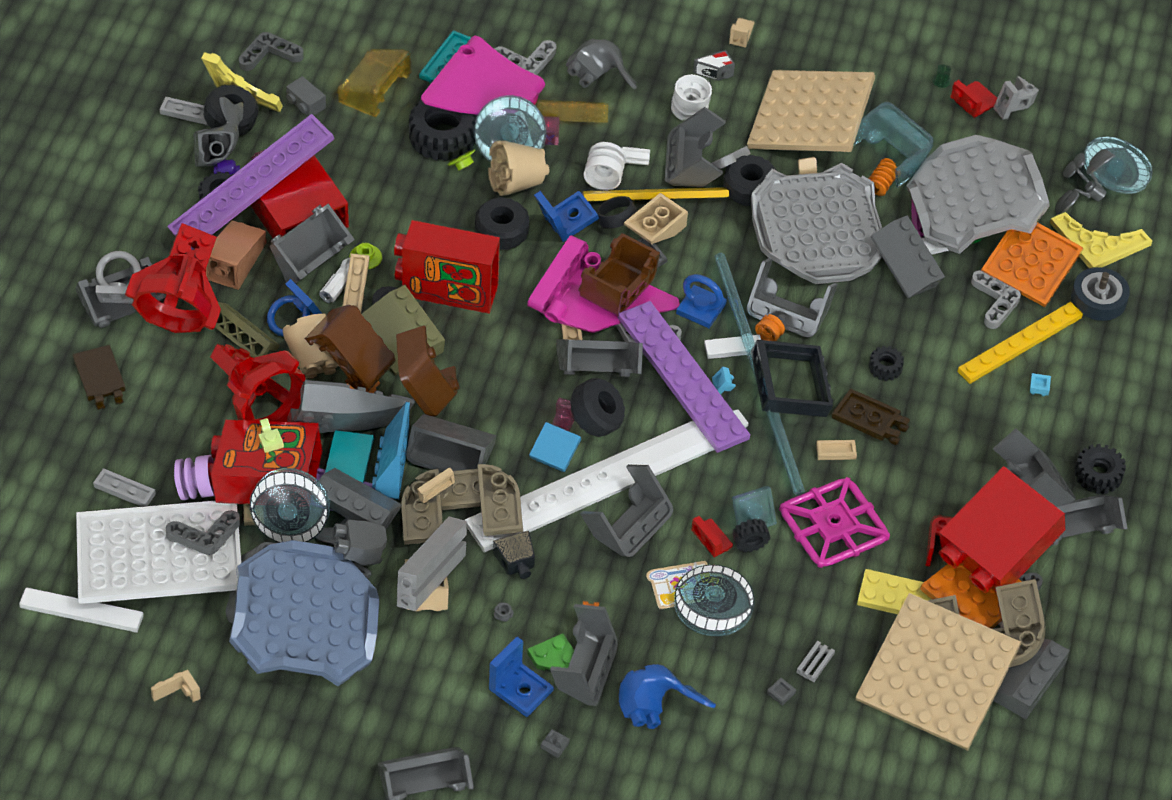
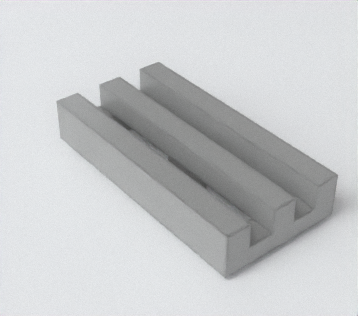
(822, 649)

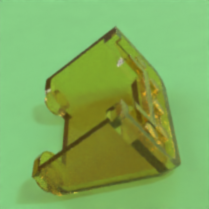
(373, 78)

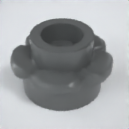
(503, 608)

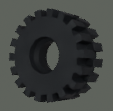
(1103, 458)

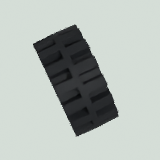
(882, 371)
(751, 535)

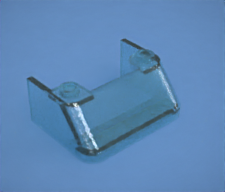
(902, 133)

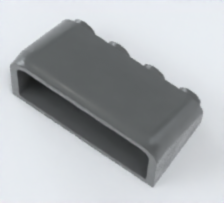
(445, 444)

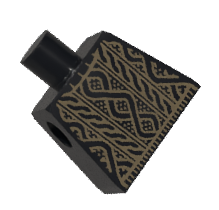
(515, 554)

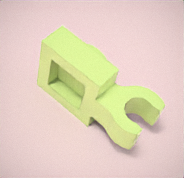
(269, 438)

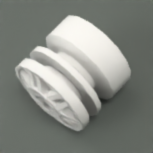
(690, 96)
(605, 166)

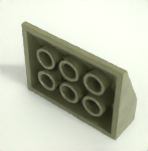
(399, 313)

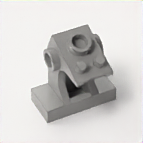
(1020, 97)

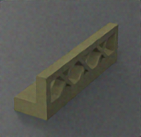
(248, 327)

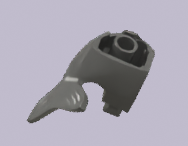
(596, 58)
(218, 143)
(356, 540)

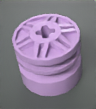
(191, 478)

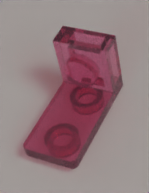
(564, 417)

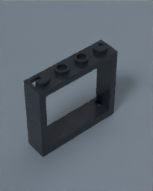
(791, 351)

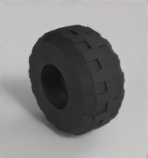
(214, 115)
(744, 176)
(504, 211)
(597, 407)

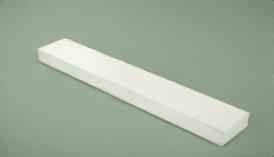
(88, 612)

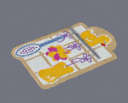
(665, 581)

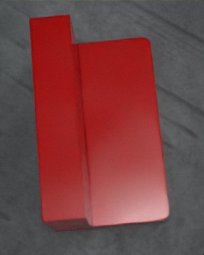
(711, 536)

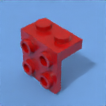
(973, 97)

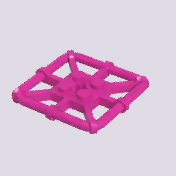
(830, 531)

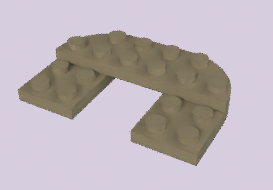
(478, 487)
(1020, 616)

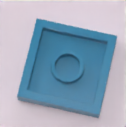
(555, 447)

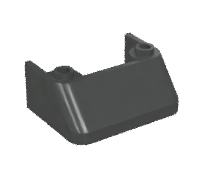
(684, 151)
(794, 316)
(599, 356)
(1034, 468)
(1092, 514)
(640, 522)
(591, 658)
(425, 772)

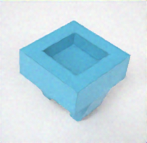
(723, 380)
(1040, 384)

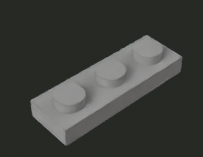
(183, 110)
(124, 488)

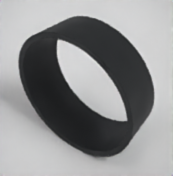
(618, 219)

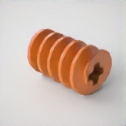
(883, 176)

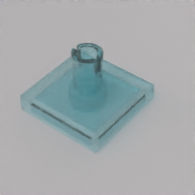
(754, 505)

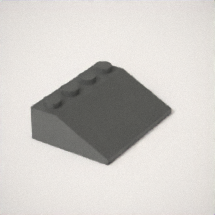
(1028, 682)

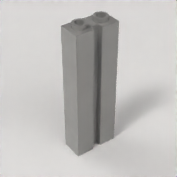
(431, 563)

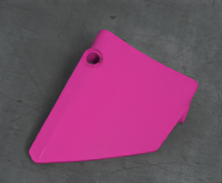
(477, 77)
(560, 298)

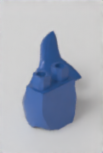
(643, 692)

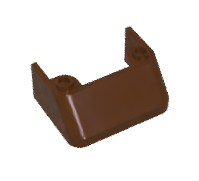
(420, 375)

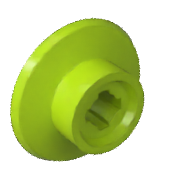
(463, 160)
(368, 249)

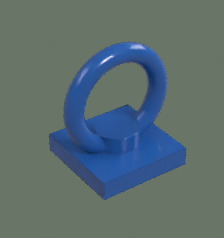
(299, 299)
(699, 304)

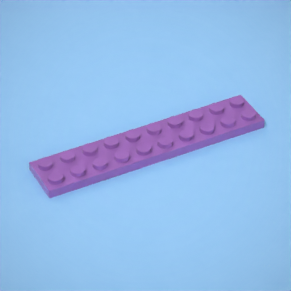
(256, 177)
(684, 377)

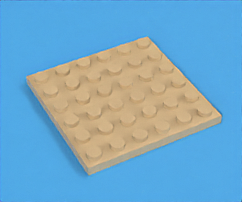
(811, 110)
(938, 671)

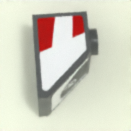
(715, 66)

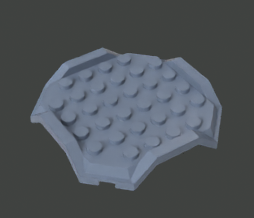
(304, 612)

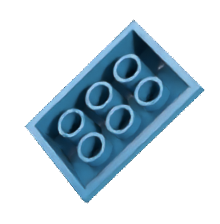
(393, 455)

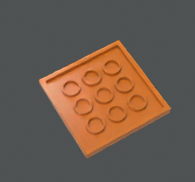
(1033, 262)
(971, 601)

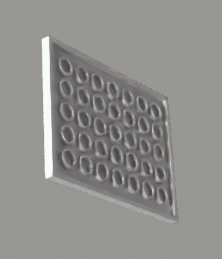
(129, 556)

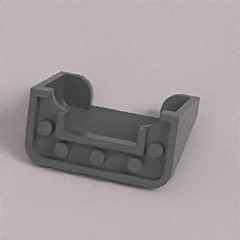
(310, 243)
(104, 313)

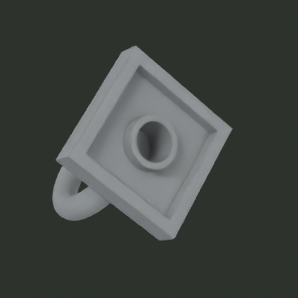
(114, 291)

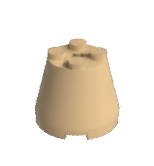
(516, 167)
(310, 358)

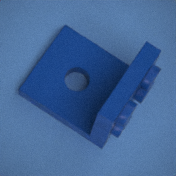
(560, 217)
(510, 675)

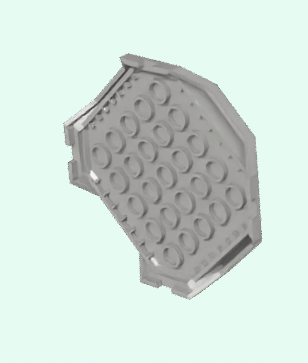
(977, 191)
(818, 223)

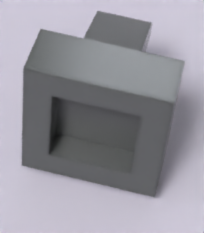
(555, 743)

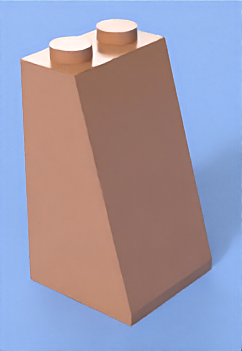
(235, 254)

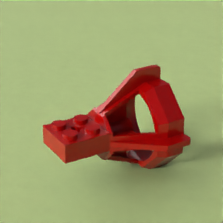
(181, 277)
(251, 378)

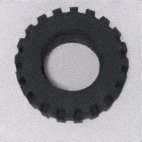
(438, 143)

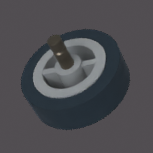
(1100, 293)

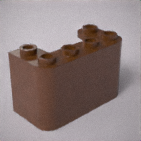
(622, 276)
(353, 346)

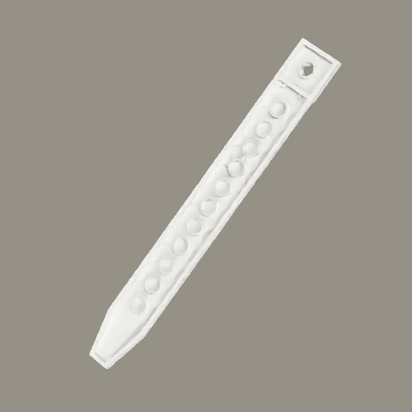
(602, 479)

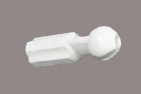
(637, 156)
(336, 283)

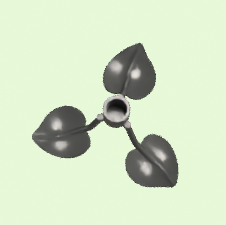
(1093, 189)

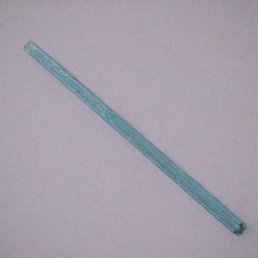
(748, 342)

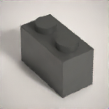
(305, 97)

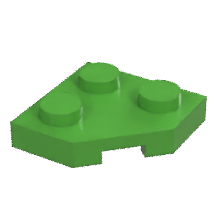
(552, 652)

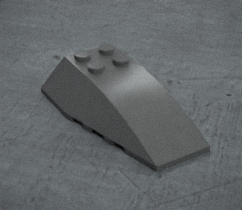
(345, 409)

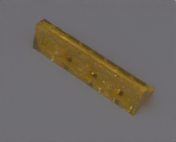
(574, 110)

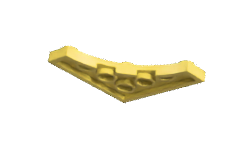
(223, 75)
(1097, 246)

